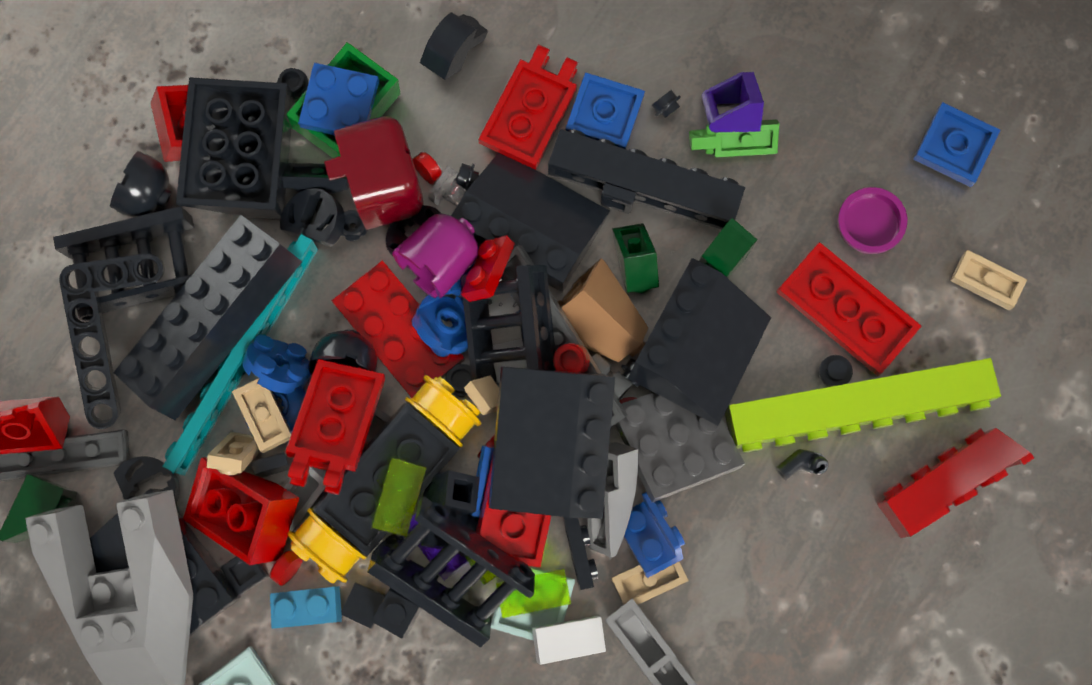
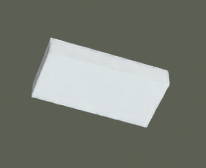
(568, 639)

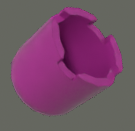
(438, 253)

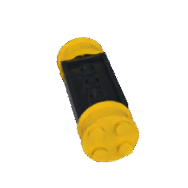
(420, 432)

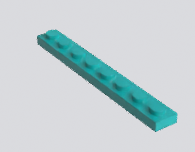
(231, 371)

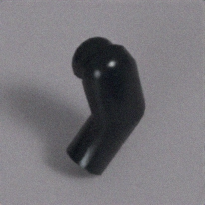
(804, 461)

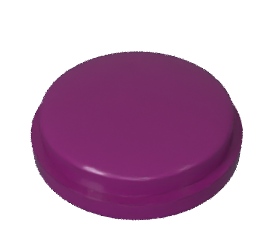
(872, 220)

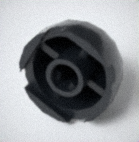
(142, 187)
(344, 348)

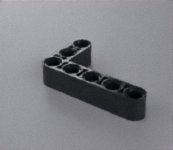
(96, 327)

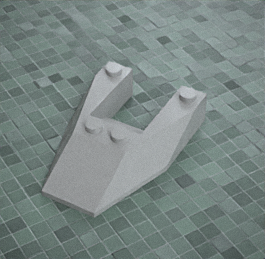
(127, 619)

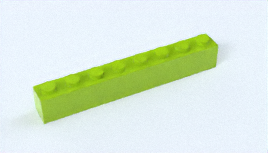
(862, 403)

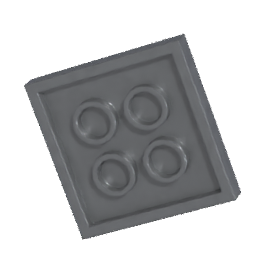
(675, 446)

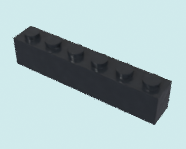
(656, 182)

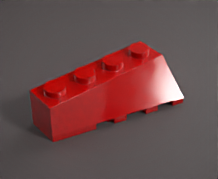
(32, 425)
(951, 480)

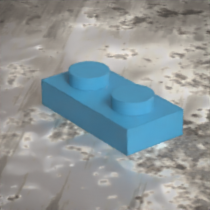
(305, 607)

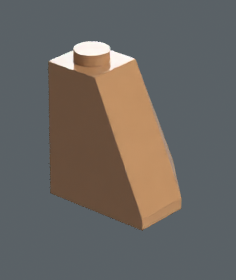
(604, 314)

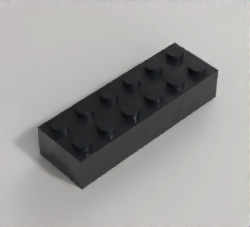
(207, 318)

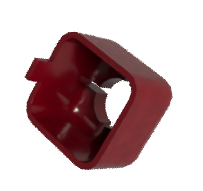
(378, 171)

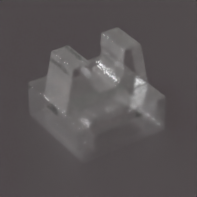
(447, 188)

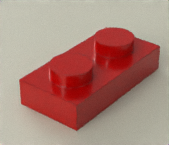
(487, 268)

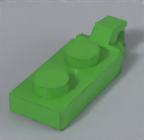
(737, 143)

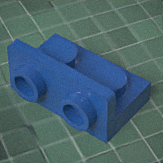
(651, 538)

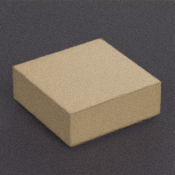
(483, 394)

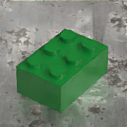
(353, 60)

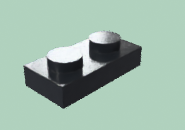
(310, 175)

